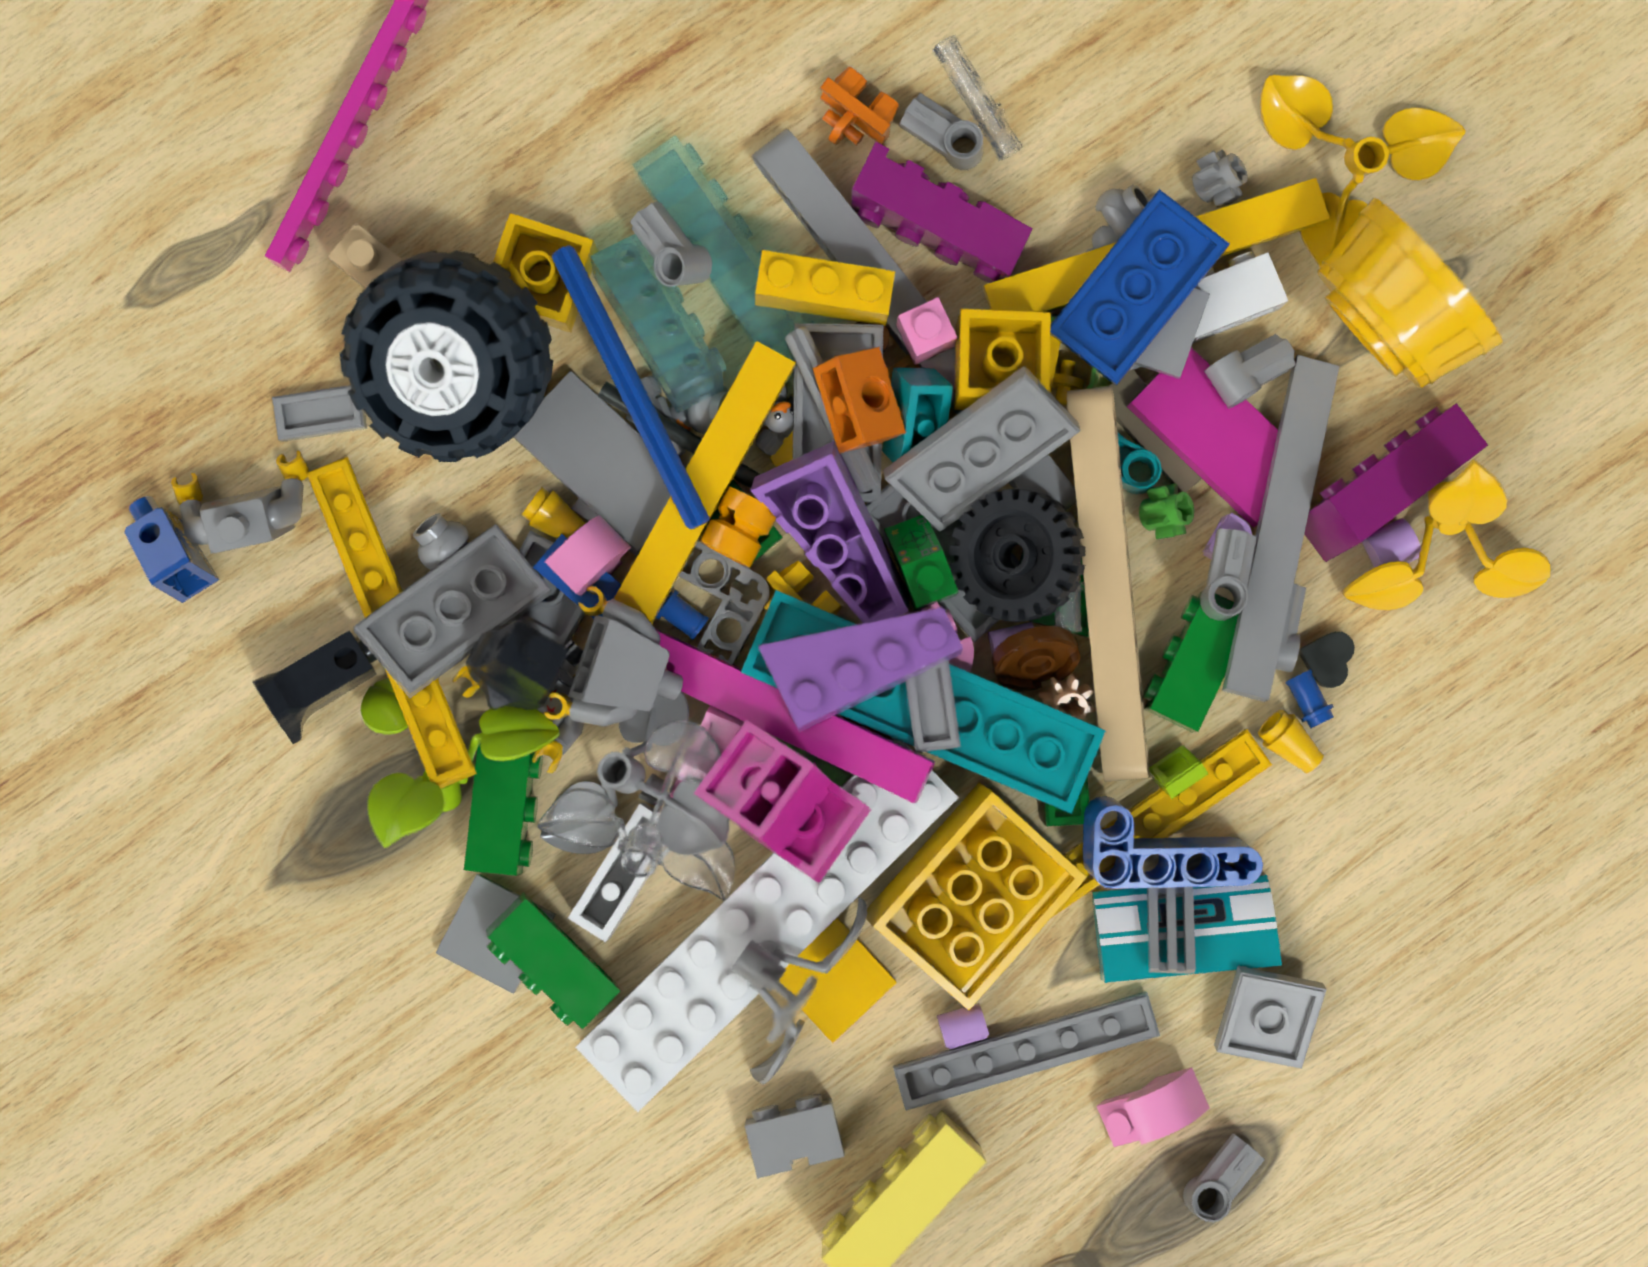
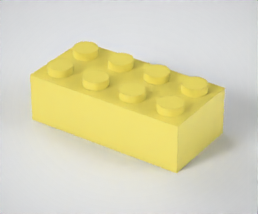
(905, 1197)

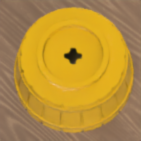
(1404, 299)

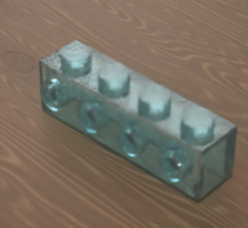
(659, 324)

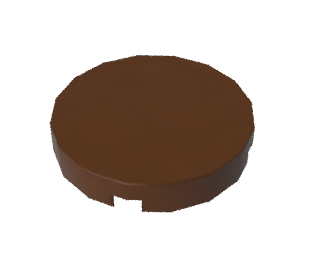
(1035, 657)

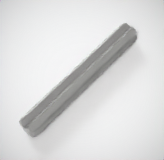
(807, 358)

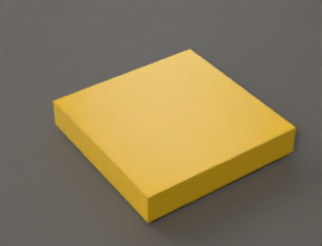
(846, 989)

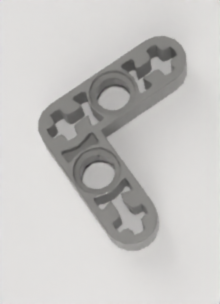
(731, 604)

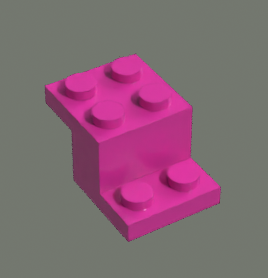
(782, 801)

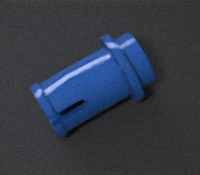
(682, 615)
(1310, 699)

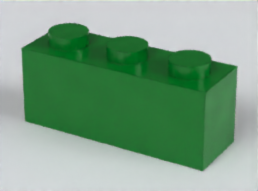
(1193, 666)
(501, 815)
(551, 962)

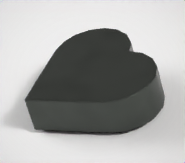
(1328, 658)

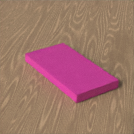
(1220, 444)

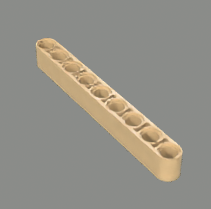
(1108, 585)

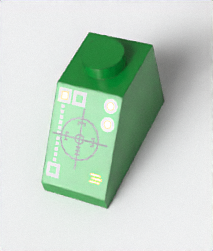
(921, 562)

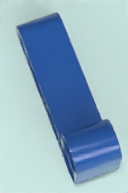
(1172, 853)

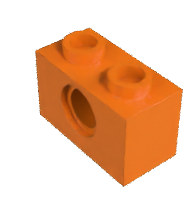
(859, 400)

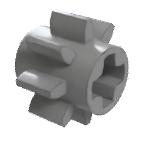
(1220, 178)

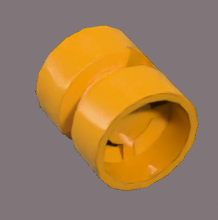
(738, 527)

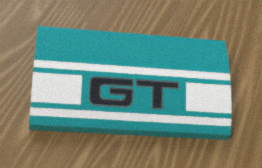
(1230, 930)

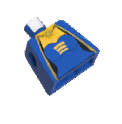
(166, 553)

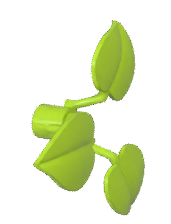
(407, 805)

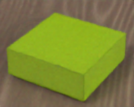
(1177, 771)

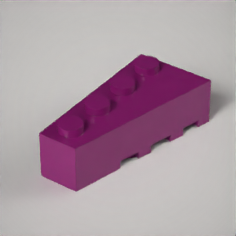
(937, 217)
(1392, 482)

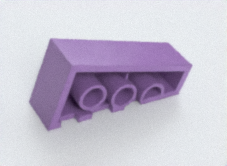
(829, 520)
(851, 664)

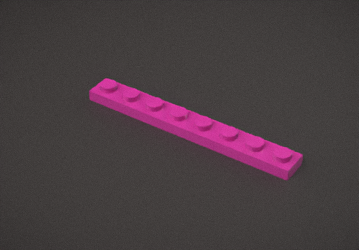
(346, 133)

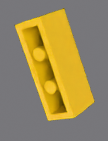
(824, 287)

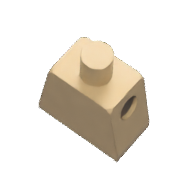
(362, 256)

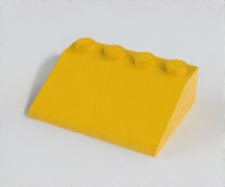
(974, 896)

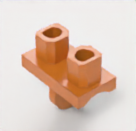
(871, 120)

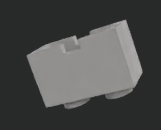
(793, 1134)

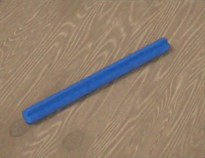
(630, 387)

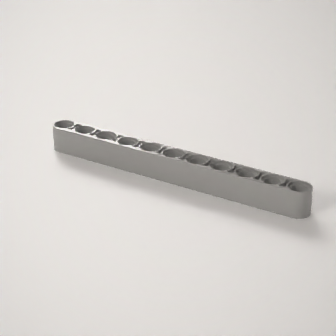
(850, 241)

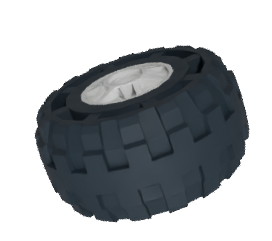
(446, 355)

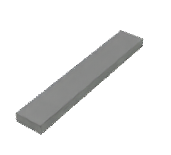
(1026, 1050)

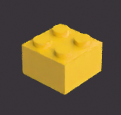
(527, 253)
(994, 347)

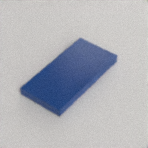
(1138, 287)

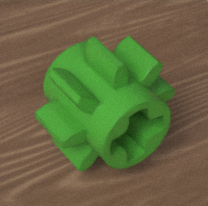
(1166, 511)

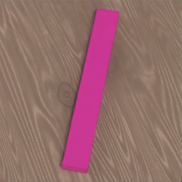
(832, 740)

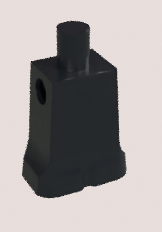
(516, 666)
(315, 682)

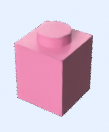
(926, 331)

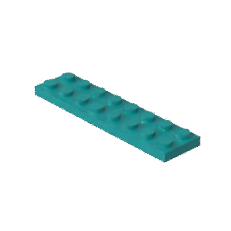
(998, 729)

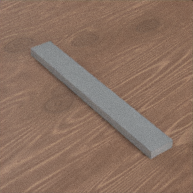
(1281, 528)

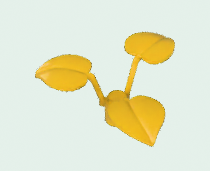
(1416, 139)
(1453, 505)

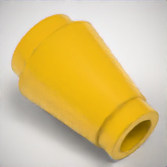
(552, 515)
(1289, 740)

